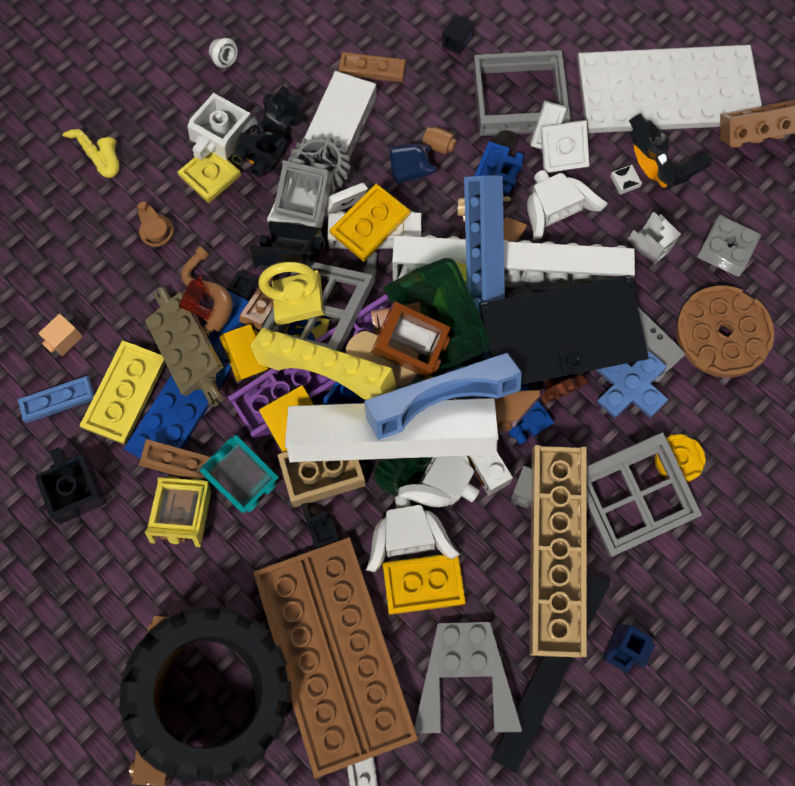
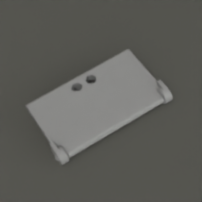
(662, 348)

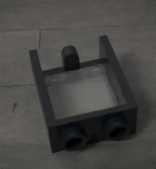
(288, 244)

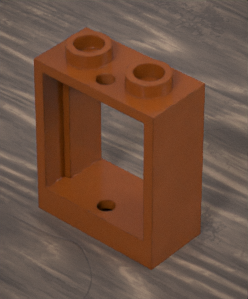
(382, 350)

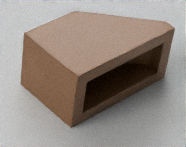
(513, 408)

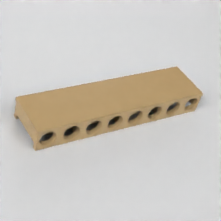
(558, 552)

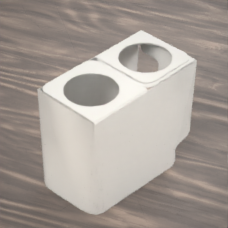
(654, 239)

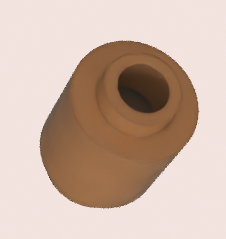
(439, 140)

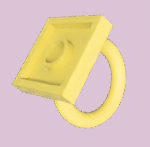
(294, 296)

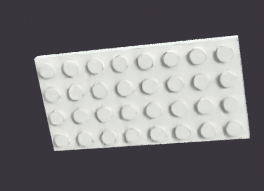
(666, 86)

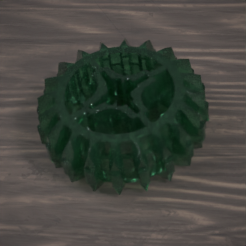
(398, 472)

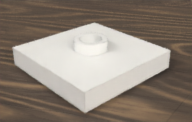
(564, 146)

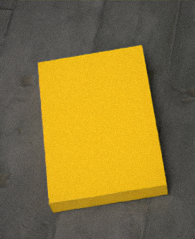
(370, 222)
(423, 584)

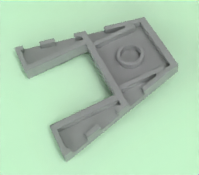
(465, 652)

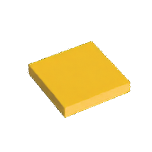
(276, 413)

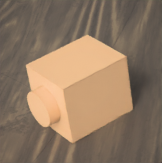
(59, 335)

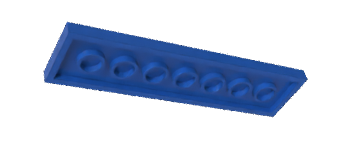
(176, 416)

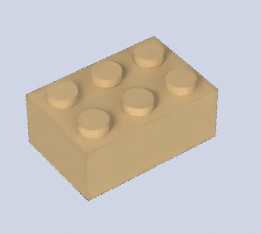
(319, 479)

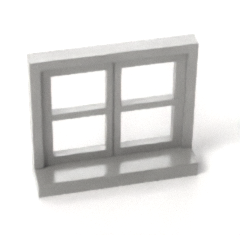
(347, 317)
(621, 461)

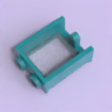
(239, 474)

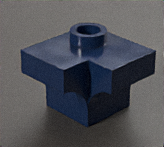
(628, 648)

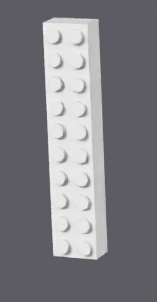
(536, 264)

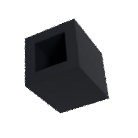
(457, 34)

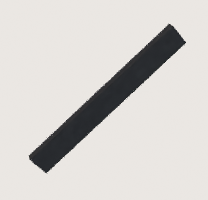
(543, 688)

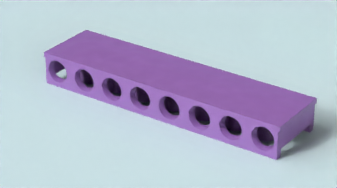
(281, 383)

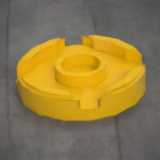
(687, 454)

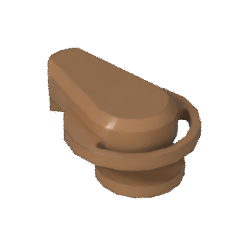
(153, 226)

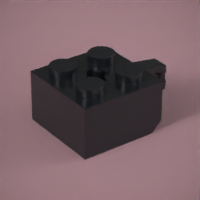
(55, 487)

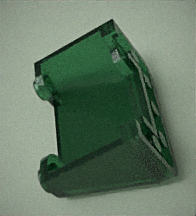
(447, 300)

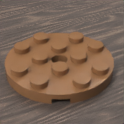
(711, 351)

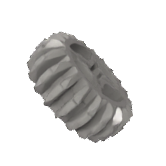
(319, 151)

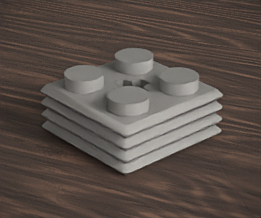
(720, 255)

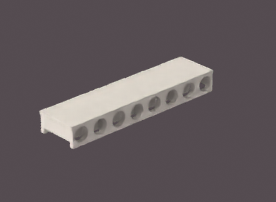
(341, 115)
(438, 431)

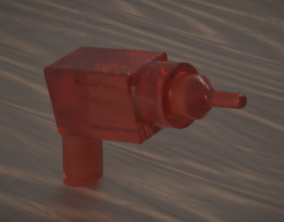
(192, 298)

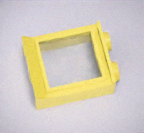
(179, 510)

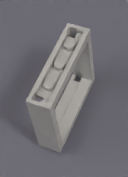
(517, 62)

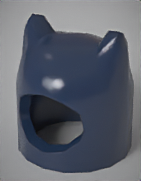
(410, 162)

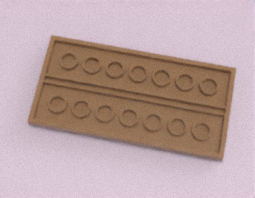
(335, 658)

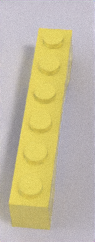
(358, 375)

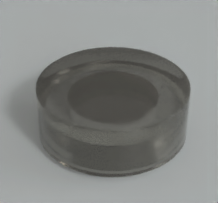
(507, 139)

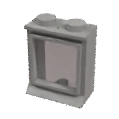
(302, 193)

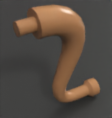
(222, 299)

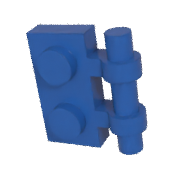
(495, 159)
(534, 421)

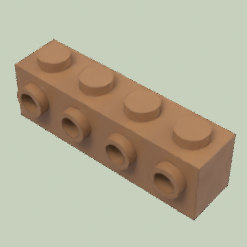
(758, 123)

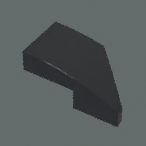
(320, 527)

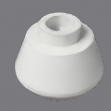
(223, 52)

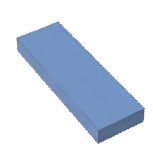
(56, 399)

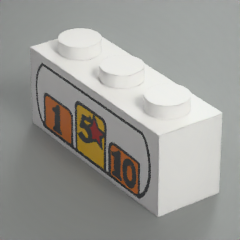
(490, 472)

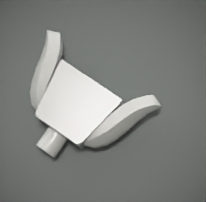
(558, 198)
(442, 483)
(408, 531)

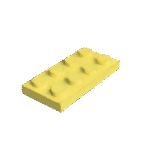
(123, 392)

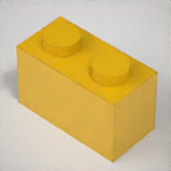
(239, 353)

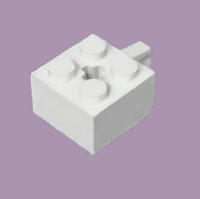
(216, 127)

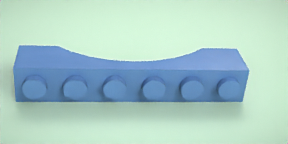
(489, 378)

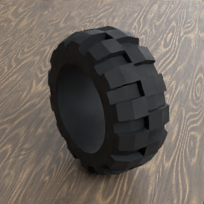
(266, 715)

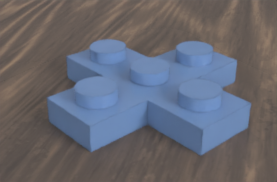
(634, 387)

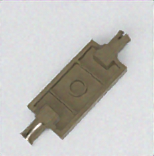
(185, 347)

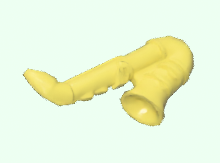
(105, 158)

